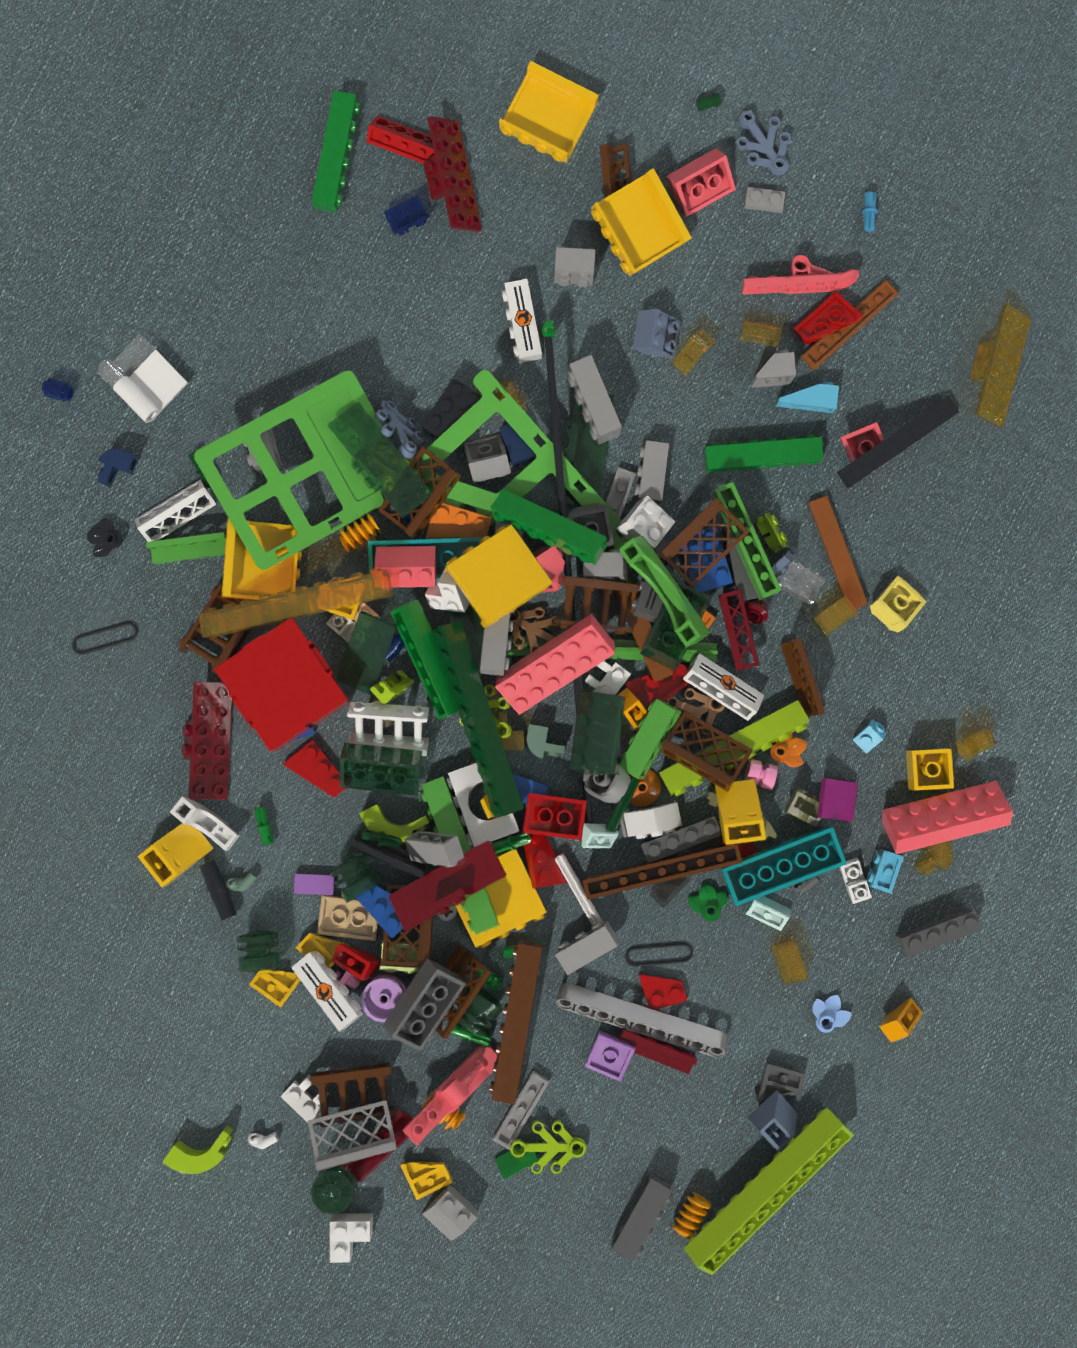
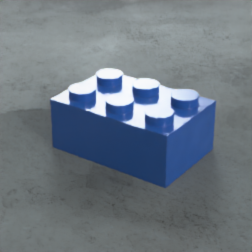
(719, 575)

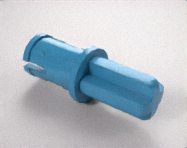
(869, 211)

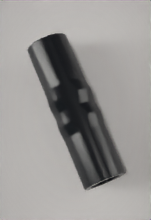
(218, 890)

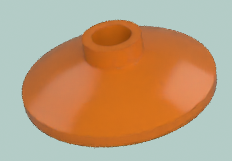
(650, 794)

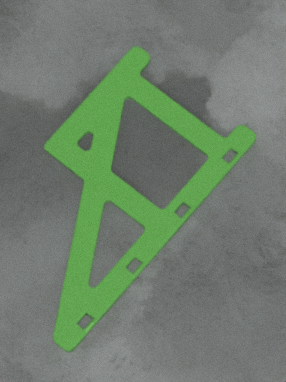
(529, 477)

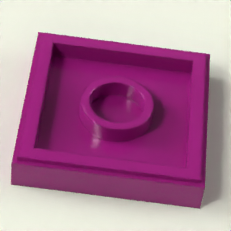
(837, 799)

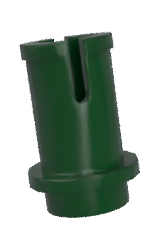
(708, 102)

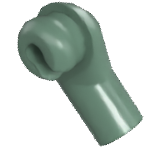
(237, 884)

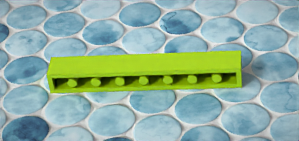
(755, 736)

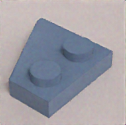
(780, 566)

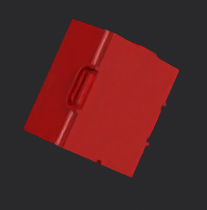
(282, 685)

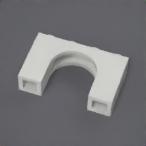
(463, 783)

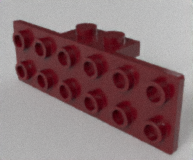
(450, 176)
(208, 741)
(447, 886)

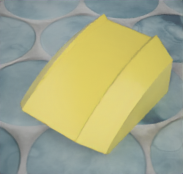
(897, 604)

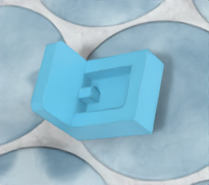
(870, 736)

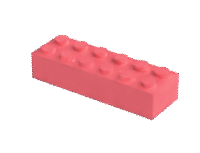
(555, 664)
(946, 817)

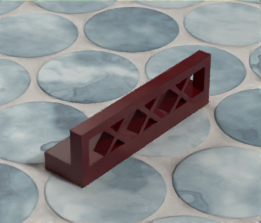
(734, 631)
(660, 1051)
(363, 1167)

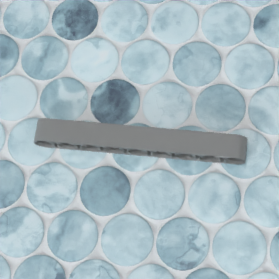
(642, 1020)

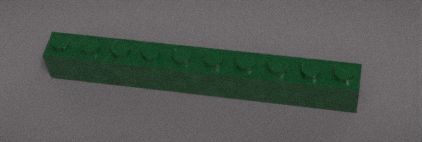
(477, 719)

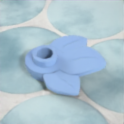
(832, 1011)

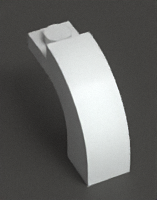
(206, 821)

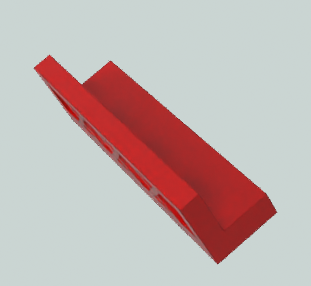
(402, 142)

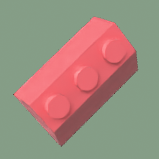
(701, 182)
(408, 565)

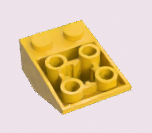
(740, 813)
(175, 853)

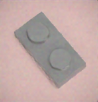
(764, 200)

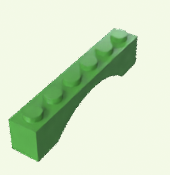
(684, 617)

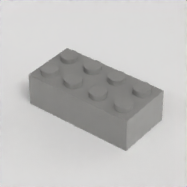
(594, 399)

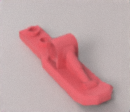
(805, 280)
(453, 1092)

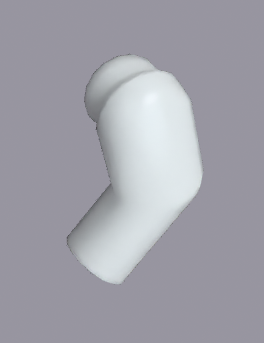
(261, 1141)

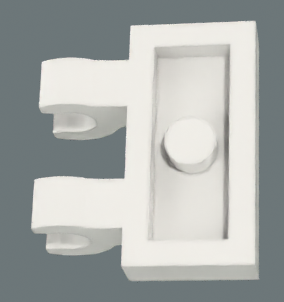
(612, 681)
(301, 1100)

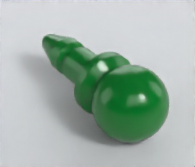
(493, 981)

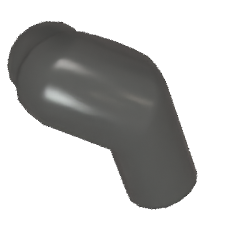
(806, 885)

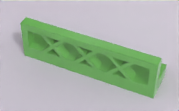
(187, 548)

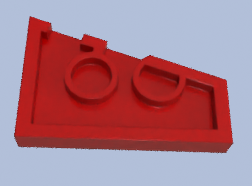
(827, 318)
(647, 691)
(316, 768)
(542, 863)

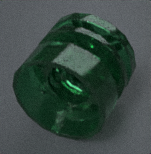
(356, 877)
(258, 949)
(475, 1016)
(344, 1185)

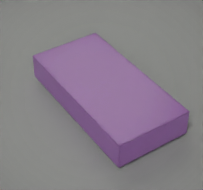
(314, 884)

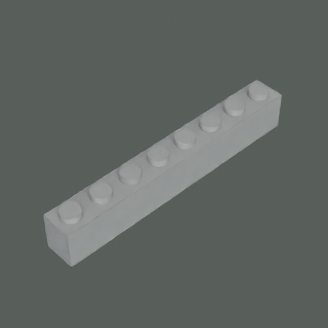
(496, 639)

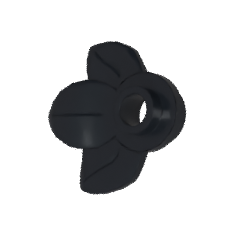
(102, 537)

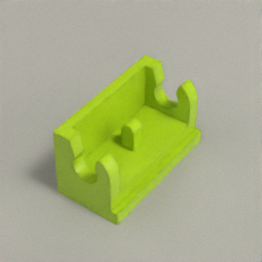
(391, 687)

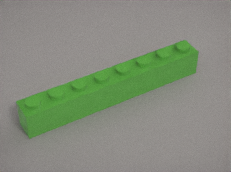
(448, 821)

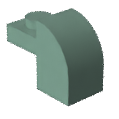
(537, 742)

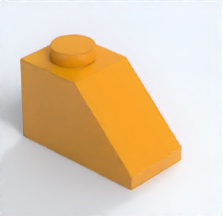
(633, 709)
(901, 1020)

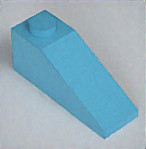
(816, 398)

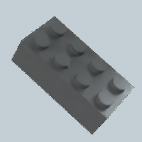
(424, 1004)

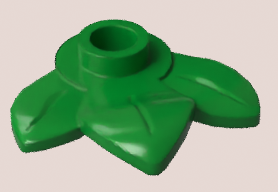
(708, 899)

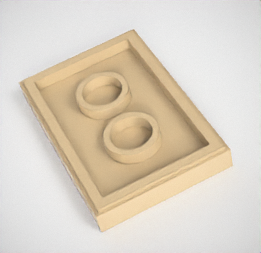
(345, 919)

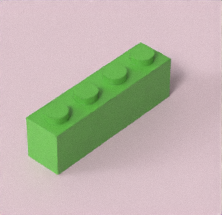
(648, 741)

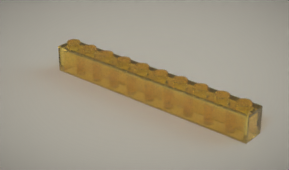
(295, 604)

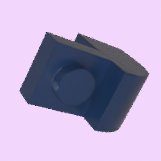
(113, 461)

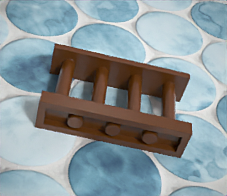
(607, 589)
(229, 647)
(341, 1077)

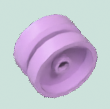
(382, 985)

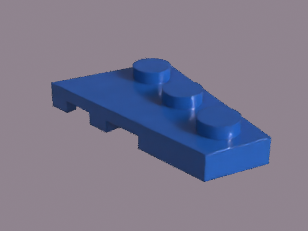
(381, 909)

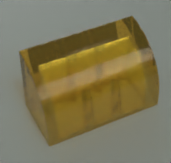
(760, 333)
(836, 615)
(789, 961)

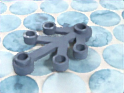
(764, 145)
(389, 410)

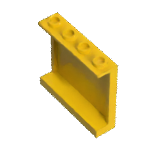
(549, 112)
(640, 222)
(498, 575)
(242, 576)
(512, 900)

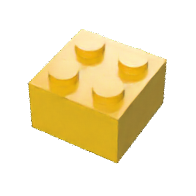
(929, 769)

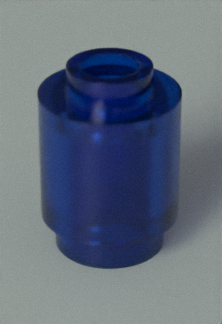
(57, 390)
(396, 646)

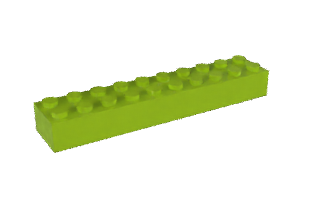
(768, 1191)

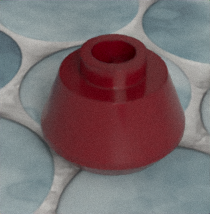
(757, 611)

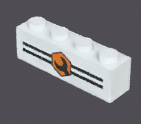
(523, 321)
(723, 687)
(327, 990)

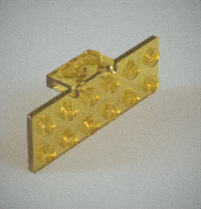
(998, 365)

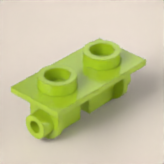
(776, 537)

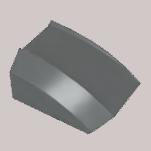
(595, 518)

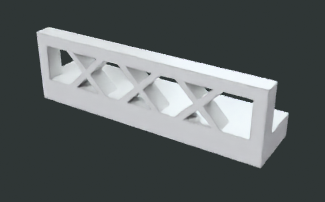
(170, 507)

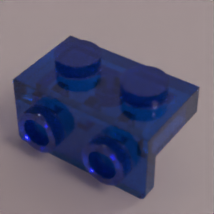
(406, 215)

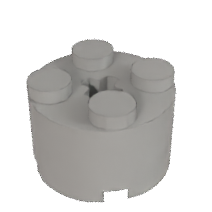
(608, 787)

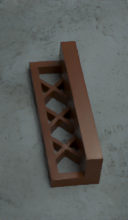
(611, 170)

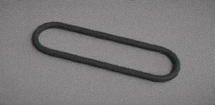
(106, 646)
(658, 946)

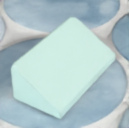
(597, 836)
(769, 912)

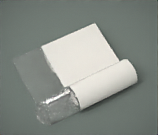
(142, 378)

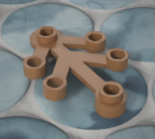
(532, 629)
(697, 711)

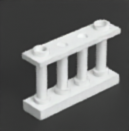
(389, 712)

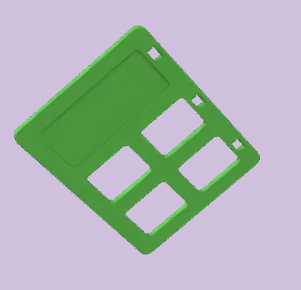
(312, 414)

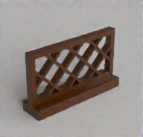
(433, 503)
(695, 527)
(802, 677)
(699, 765)
(424, 940)
(458, 963)

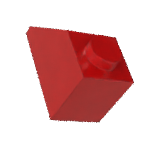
(356, 961)

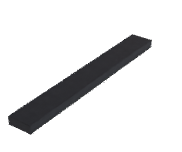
(897, 442)

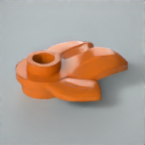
(792, 749)

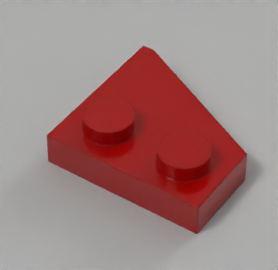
(662, 991)

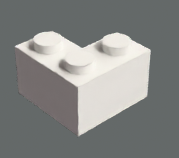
(446, 595)
(653, 820)
(346, 1230)

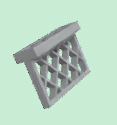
(358, 1152)

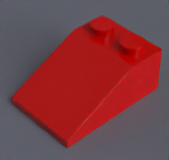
(554, 816)

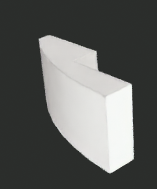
(342, 626)
(855, 881)

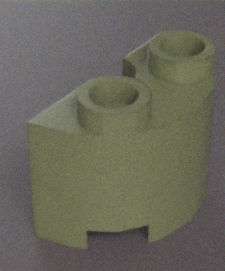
(804, 807)

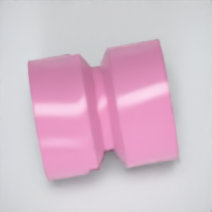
(764, 775)

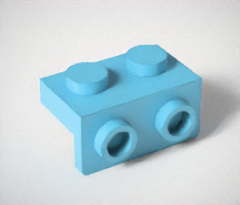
(884, 870)

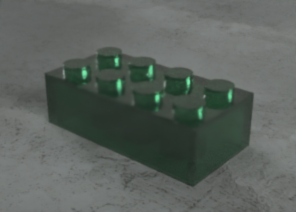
(663, 642)
(380, 769)

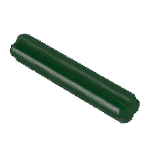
(621, 806)

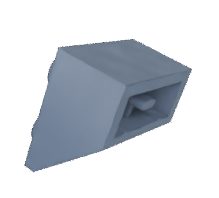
(656, 333)
(775, 1120)

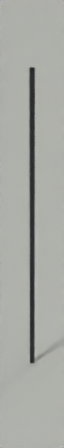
(563, 512)

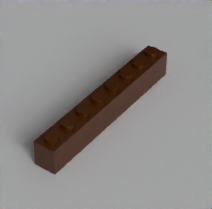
(661, 870)
(517, 1021)

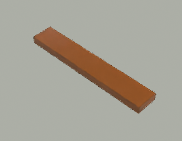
(868, 308)
(837, 551)
(641, 632)

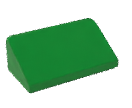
(511, 1165)

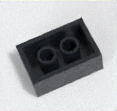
(449, 408)

